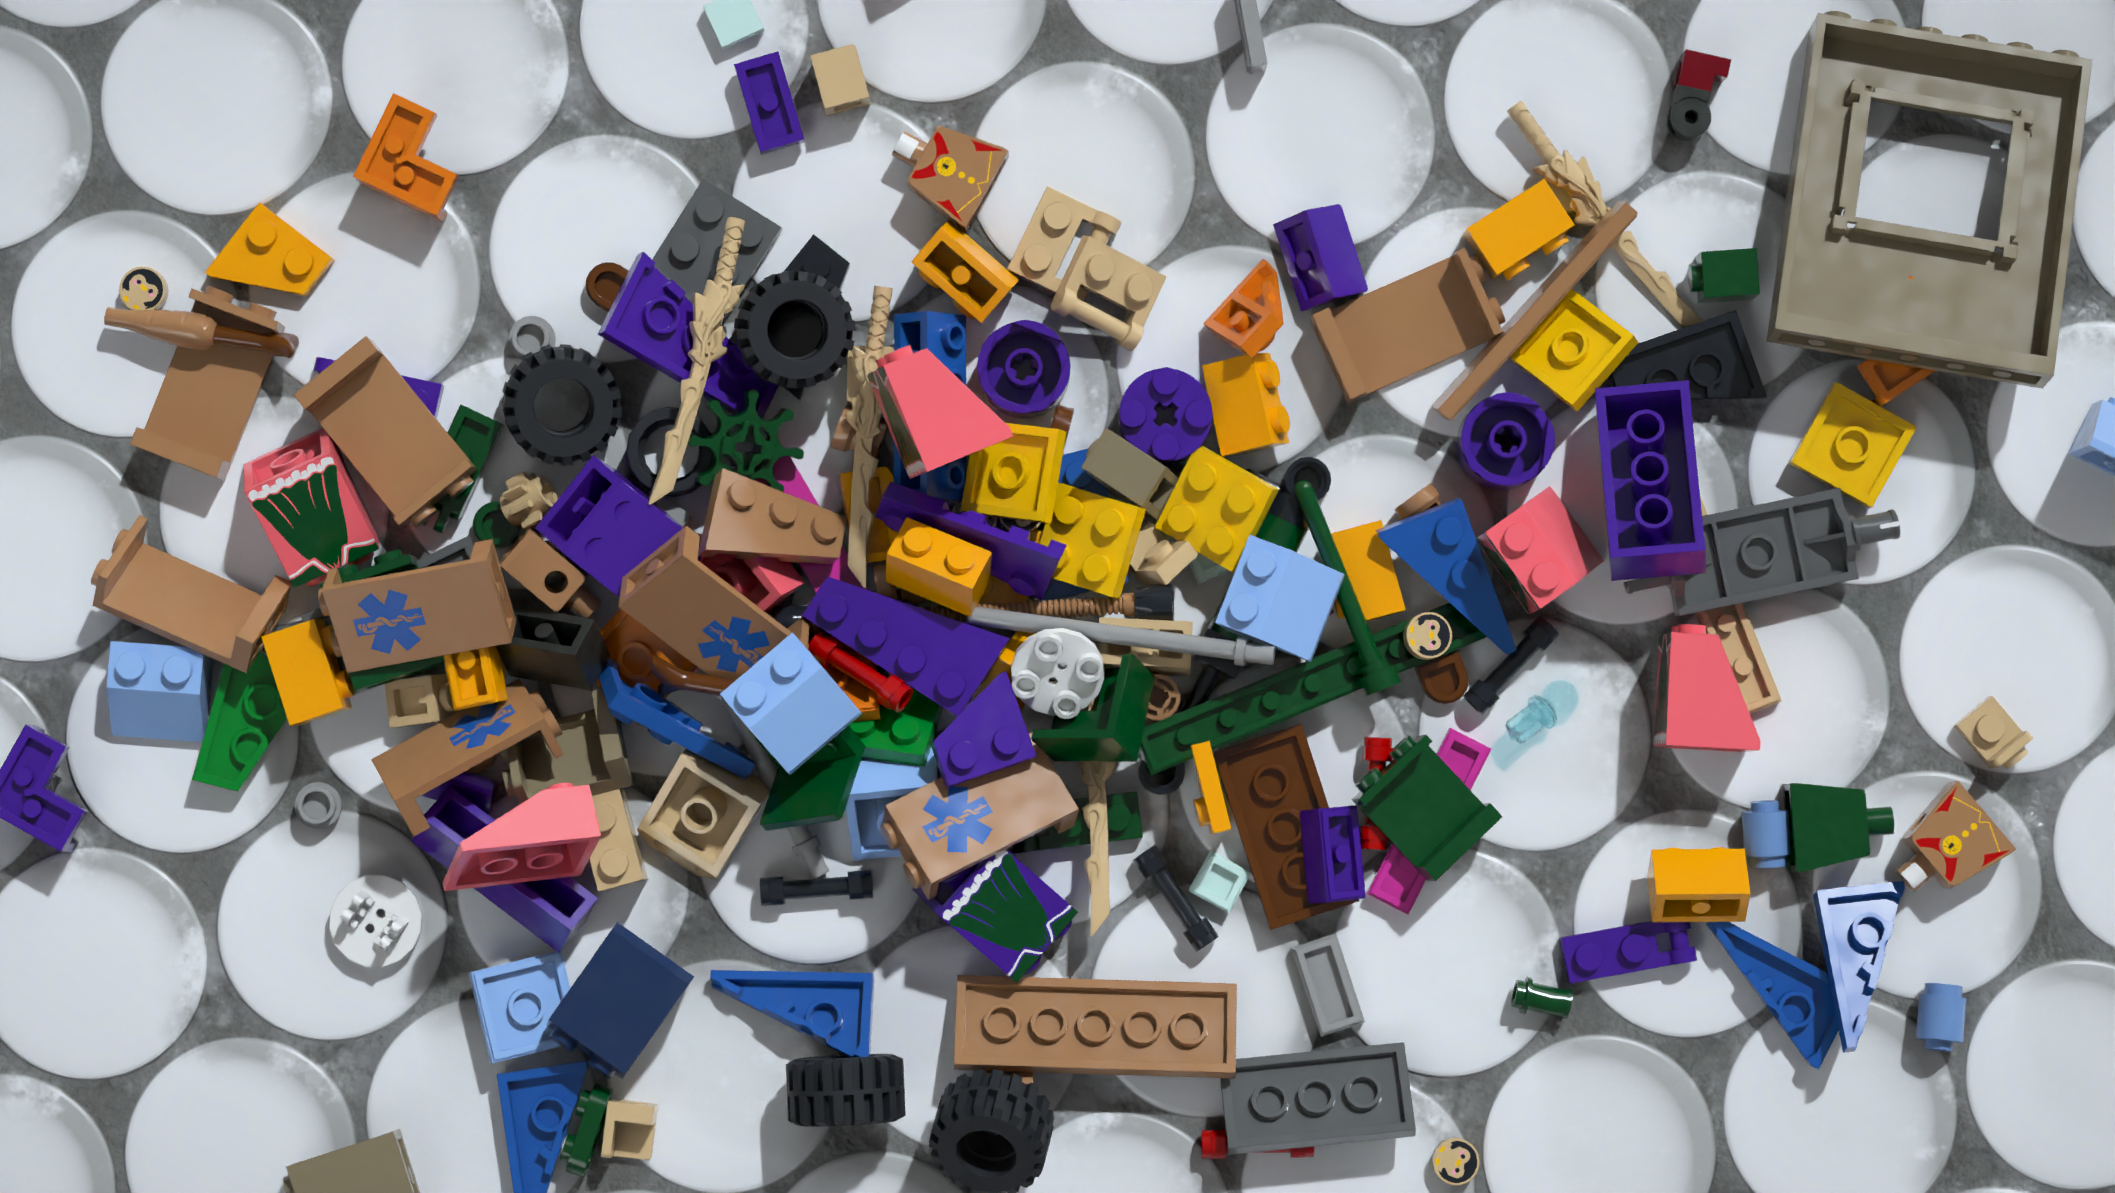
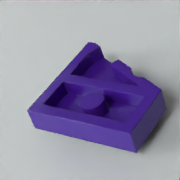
(984, 736)

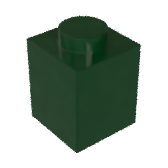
(1725, 275)

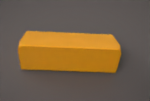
(475, 678)

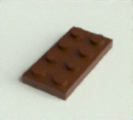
(1267, 789)

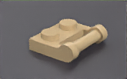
(1051, 236)
(1115, 279)

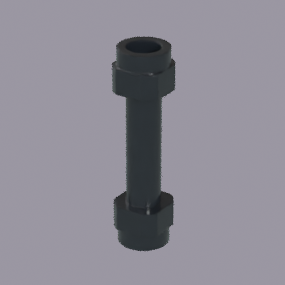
(1538, 637)
(776, 890)
(1198, 931)

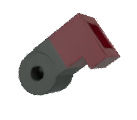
(1689, 109)

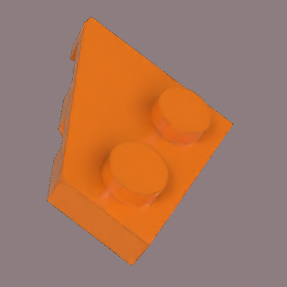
(1250, 312)

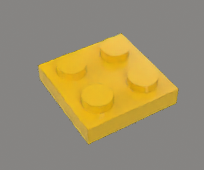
(1574, 350)
(1852, 445)
(1016, 475)
(1216, 507)
(1097, 536)

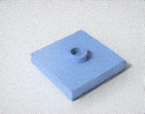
(517, 1002)

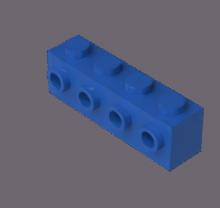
(946, 339)

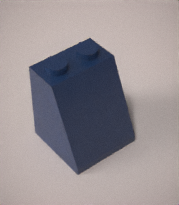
(618, 1002)

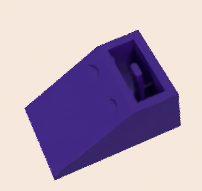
(606, 524)

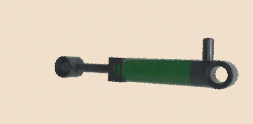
(1281, 526)

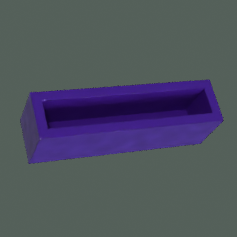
(547, 908)

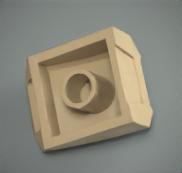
(702, 814)

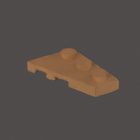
(765, 522)

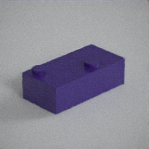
(1650, 480)

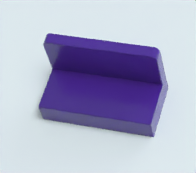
(1320, 256)

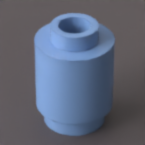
(1766, 834)
(1941, 1016)

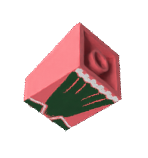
(931, 411)
(310, 508)
(1539, 551)
(1699, 695)

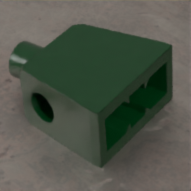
(1831, 825)

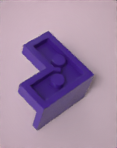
(25, 791)

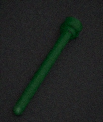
(1377, 672)

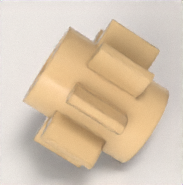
(527, 500)

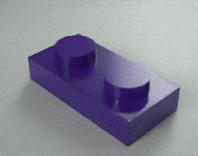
(769, 103)

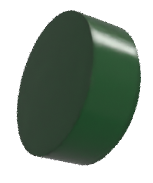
(491, 524)

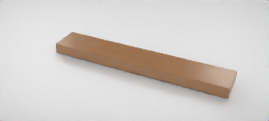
(1535, 310)

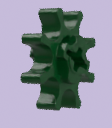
(746, 427)

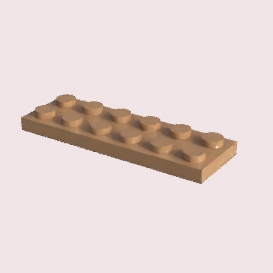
(1096, 1026)

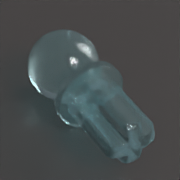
(1557, 699)

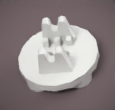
(1076, 682)
(393, 934)

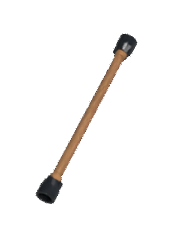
(1147, 602)

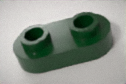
(580, 1148)

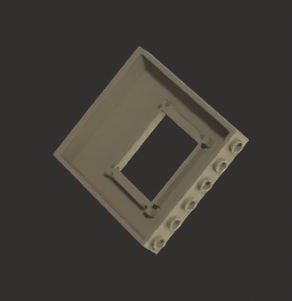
(1966, 304)

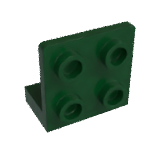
(817, 788)

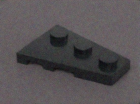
(795, 326)
(1707, 354)

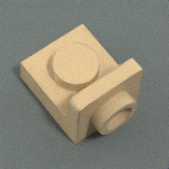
(1157, 559)
(419, 700)
(1994, 734)

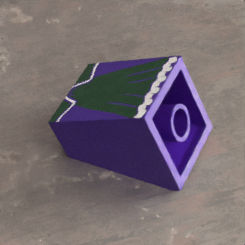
(1003, 911)

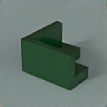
(1112, 730)

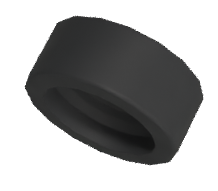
(636, 447)

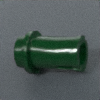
(1541, 998)

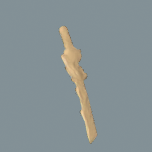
(1590, 208)
(707, 346)
(865, 420)
(1096, 819)

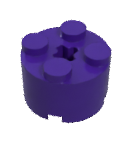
(1011, 346)
(1165, 389)
(1526, 425)

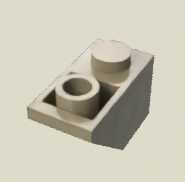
(1129, 473)

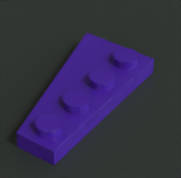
(653, 324)
(1015, 559)
(919, 646)

